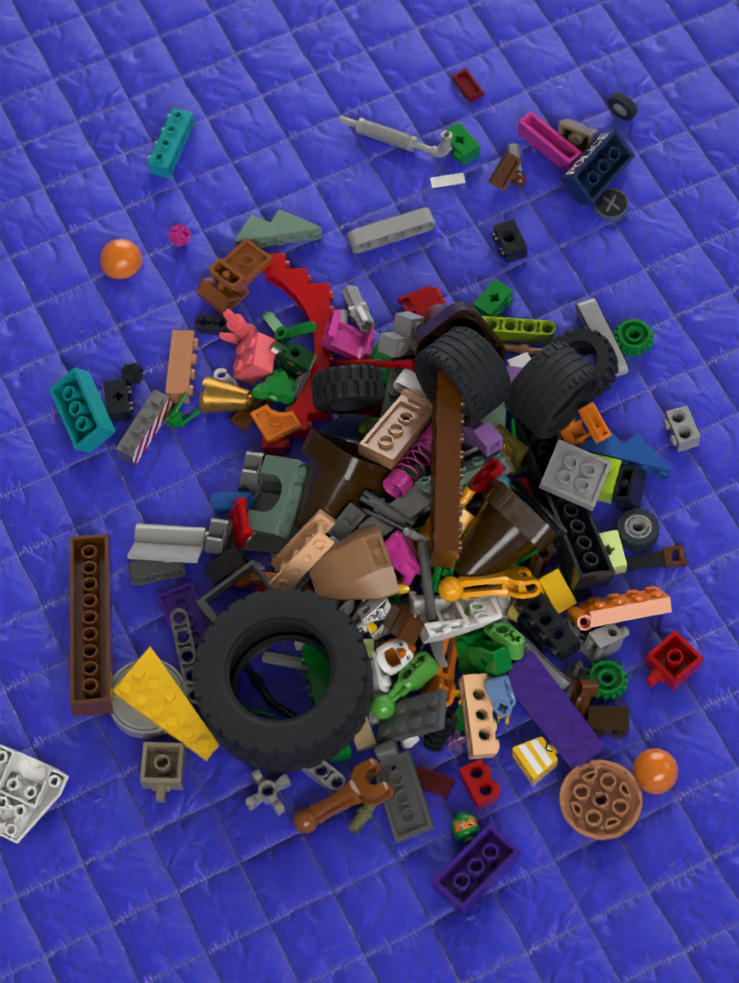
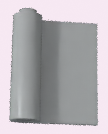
(168, 543)

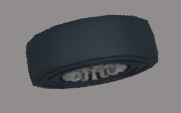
(622, 106)

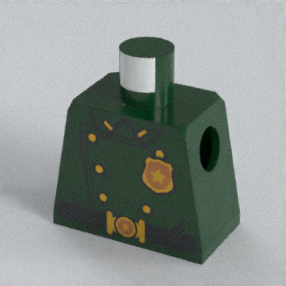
(292, 358)

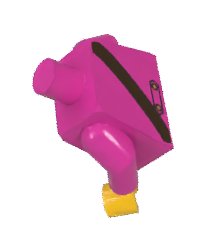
(403, 558)

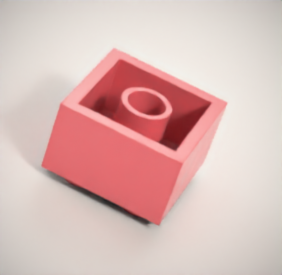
(254, 359)

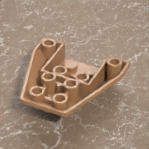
(356, 568)

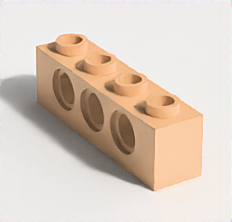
(476, 746)

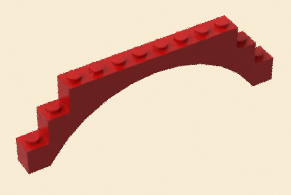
(315, 305)

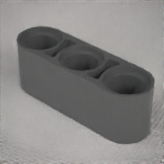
(152, 571)

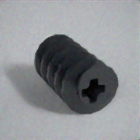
(436, 740)

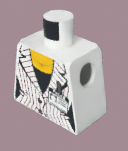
(372, 617)

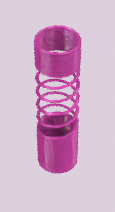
(398, 480)

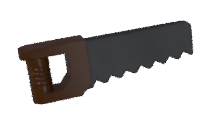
(658, 559)

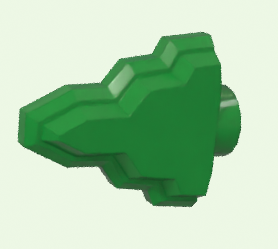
(276, 387)

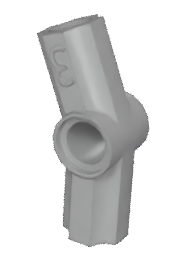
(358, 309)

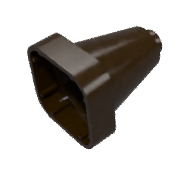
(443, 317)
(335, 477)
(501, 534)

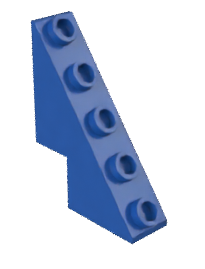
(632, 453)

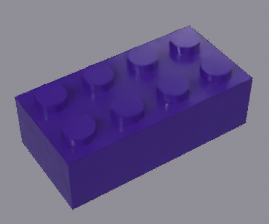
(476, 869)

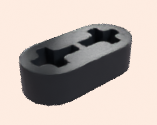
(212, 325)

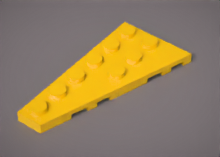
(159, 699)

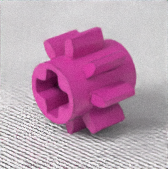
(179, 235)

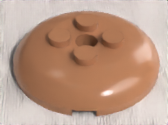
(603, 781)

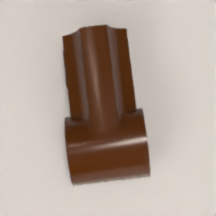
(538, 564)
(583, 692)

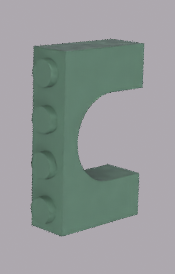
(280, 518)

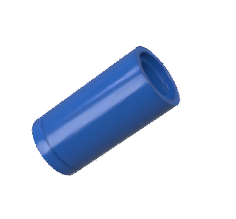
(224, 500)

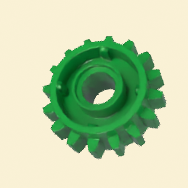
(637, 329)
(615, 673)

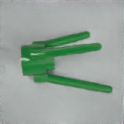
(175, 417)

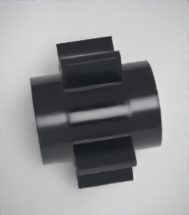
(132, 373)

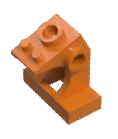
(575, 432)

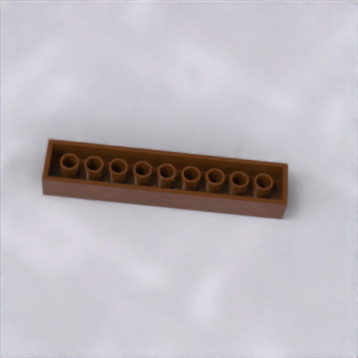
(446, 473)
(91, 626)

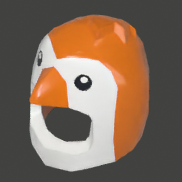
(394, 655)

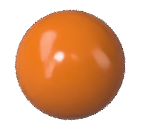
(655, 771)

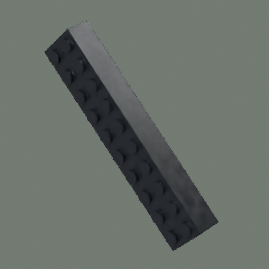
(582, 547)

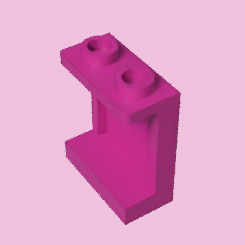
(347, 339)

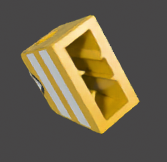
(535, 759)

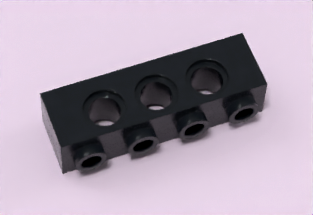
(560, 648)

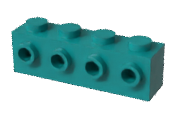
(170, 143)

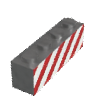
(144, 428)

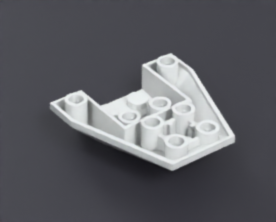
(26, 792)

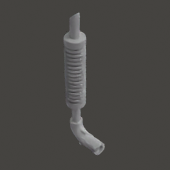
(398, 138)

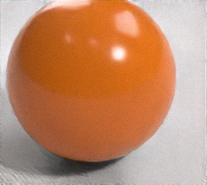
(120, 259)

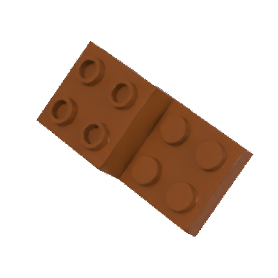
(233, 276)

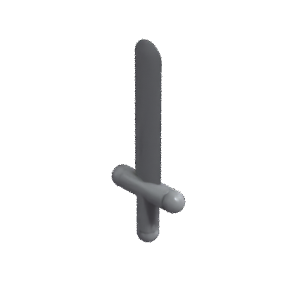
(406, 531)

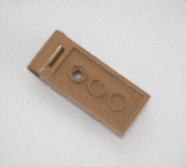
(397, 429)

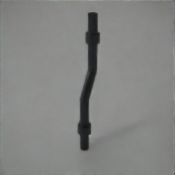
(257, 681)

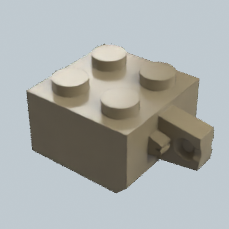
(163, 768)

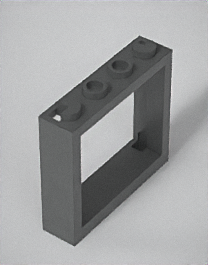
(203, 602)

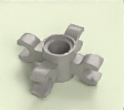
(254, 800)

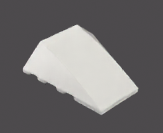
(451, 616)

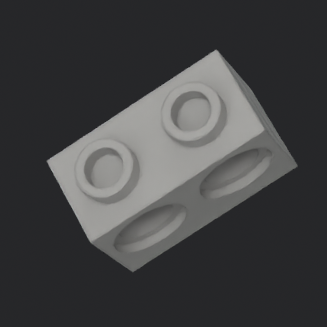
(684, 428)

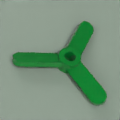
(283, 334)

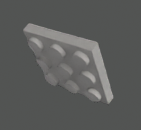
(575, 475)

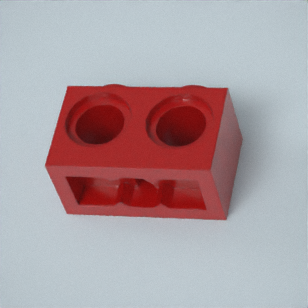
(476, 785)

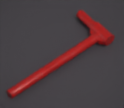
(408, 363)

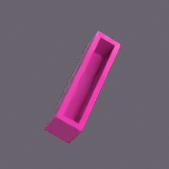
(548, 141)

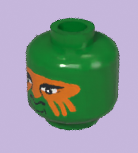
(465, 827)

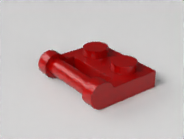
(240, 522)

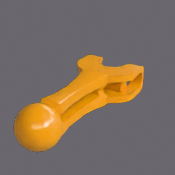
(508, 581)

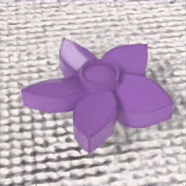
(456, 742)

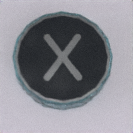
(611, 205)

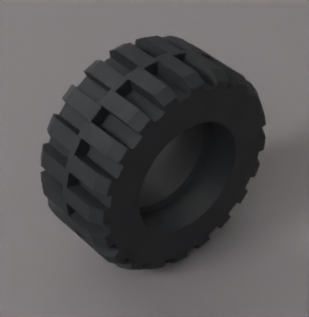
(593, 342)
(348, 389)

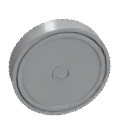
(130, 720)

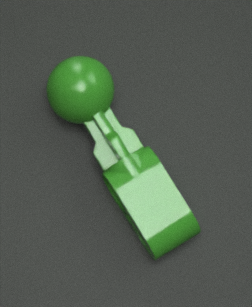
(504, 634)
(411, 678)

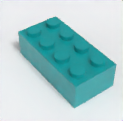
(82, 410)

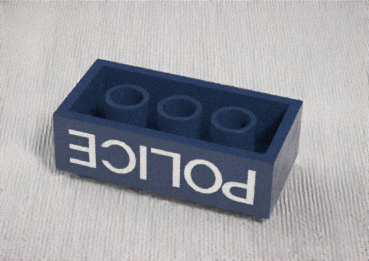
(597, 167)

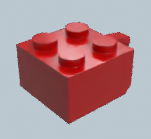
(672, 662)

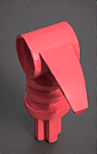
(239, 327)

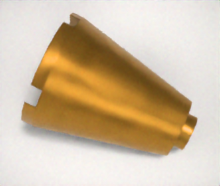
(223, 396)

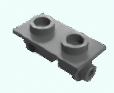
(574, 671)

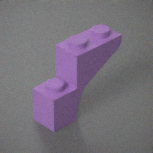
(483, 437)

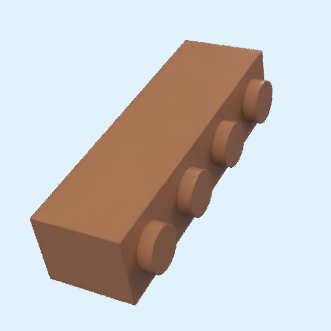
(181, 364)

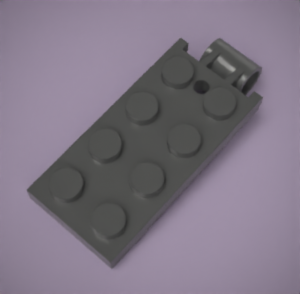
(407, 807)

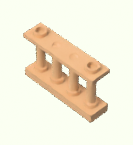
(302, 551)

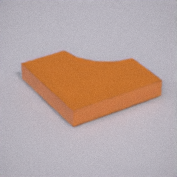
(274, 424)

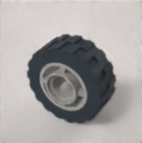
(640, 520)

